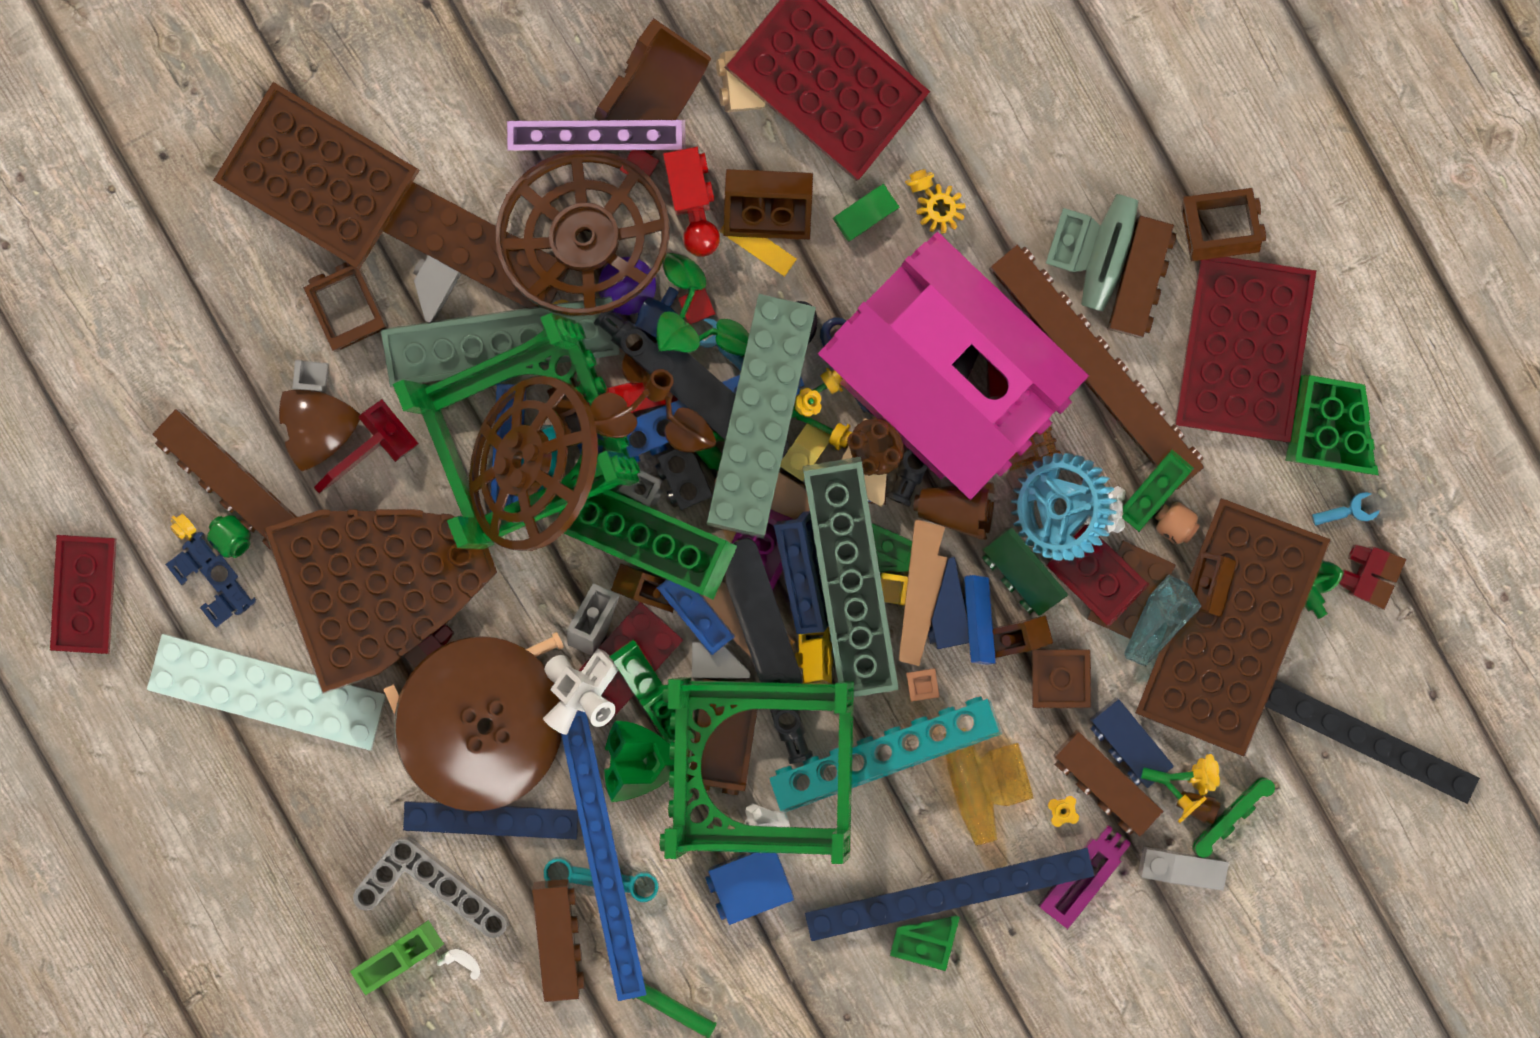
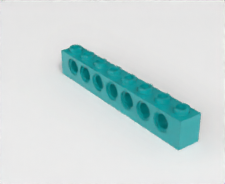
(984, 728)

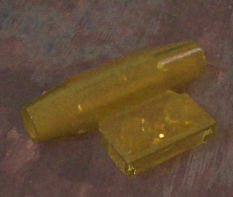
(987, 781)

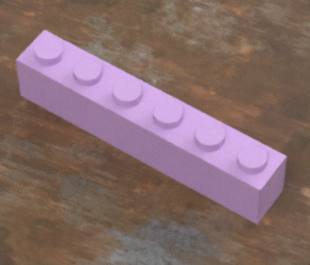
(596, 135)

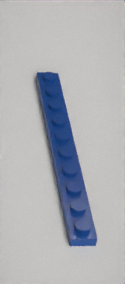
(603, 859)

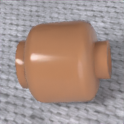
(1177, 523)

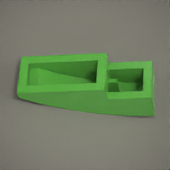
(397, 957)

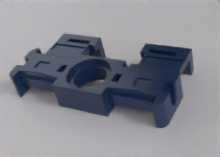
(233, 595)

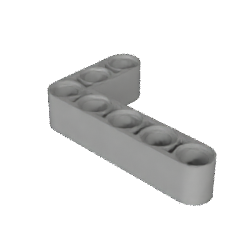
(432, 883)

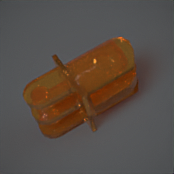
(1049, 442)

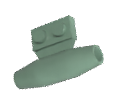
(1097, 248)

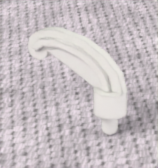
(463, 958)

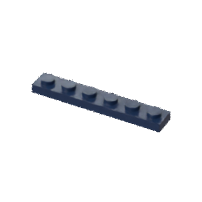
(499, 821)

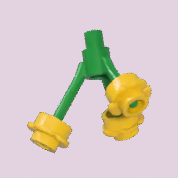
(808, 403)

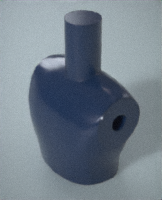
(652, 310)

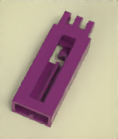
(1068, 900)

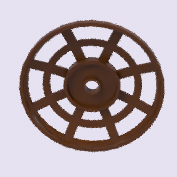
(579, 218)
(536, 450)

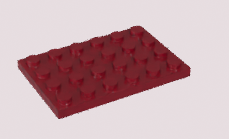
(828, 81)
(1245, 348)

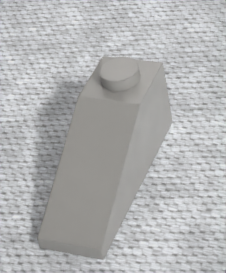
(1182, 868)

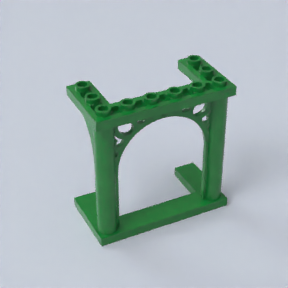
(557, 339)
(690, 836)

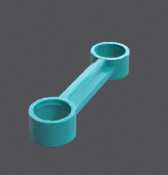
(582, 876)

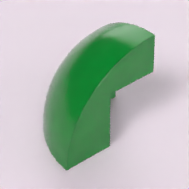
(637, 761)

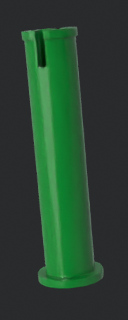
(677, 1011)

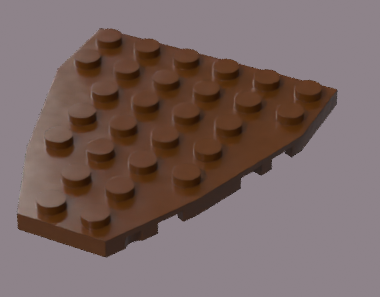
(372, 585)

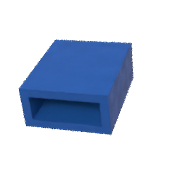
(749, 885)

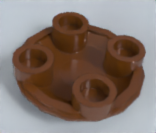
(877, 445)

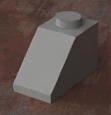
(433, 285)
(592, 620)
(719, 665)

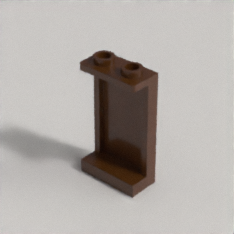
(727, 749)

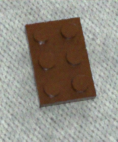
(1153, 570)

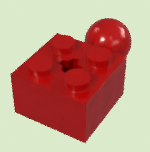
(692, 197)

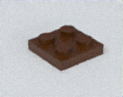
(1061, 678)

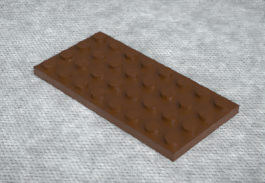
(1223, 667)

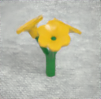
(1203, 778)

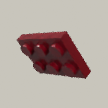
(1101, 580)

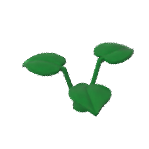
(680, 336)

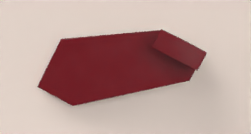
(386, 431)

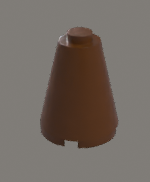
(955, 511)

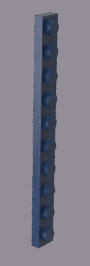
(949, 894)

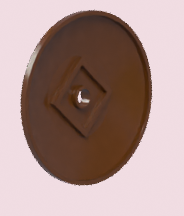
(440, 718)

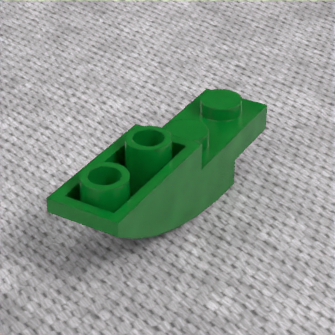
(644, 686)

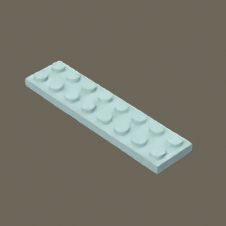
(265, 692)

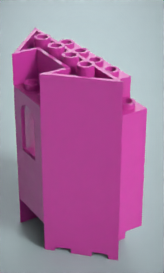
(901, 357)

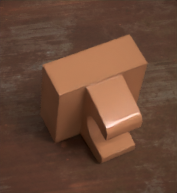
(922, 684)

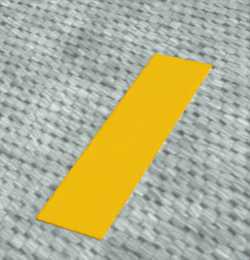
(766, 252)

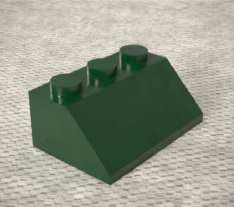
(1023, 572)

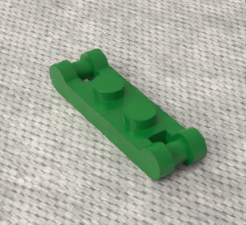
(1223, 824)

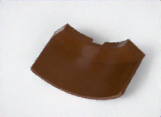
(657, 79)

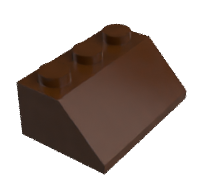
(768, 204)

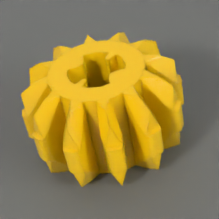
(934, 216)

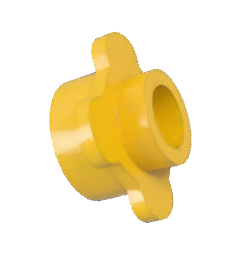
(920, 180)
(182, 527)
(1056, 807)

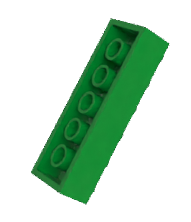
(653, 541)

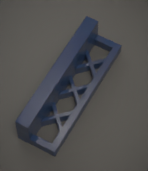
(802, 573)

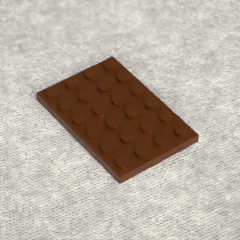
(316, 175)

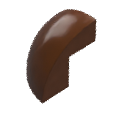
(315, 425)

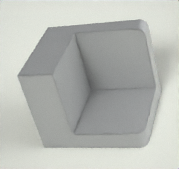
(310, 376)

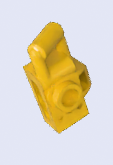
(815, 658)

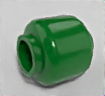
(228, 536)

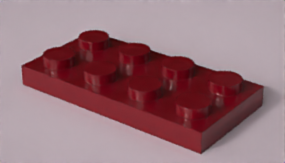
(83, 594)
(652, 637)

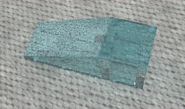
(1163, 616)

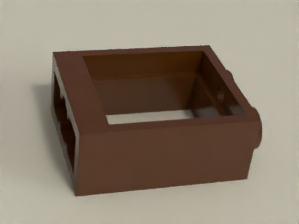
(1225, 247)
(358, 333)

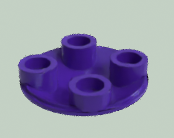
(626, 286)

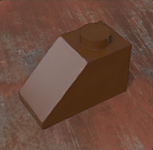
(640, 587)
(1022, 636)

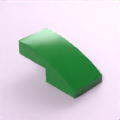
(866, 212)

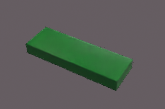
(1156, 490)

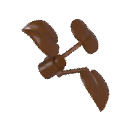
(614, 419)

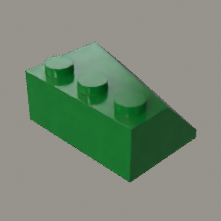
(1332, 426)

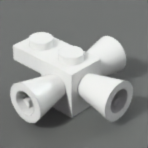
(580, 690)

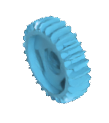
(1082, 501)

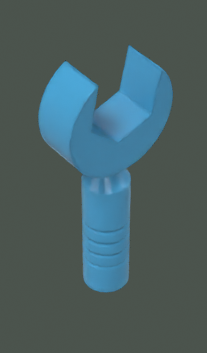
(711, 342)
(1343, 512)

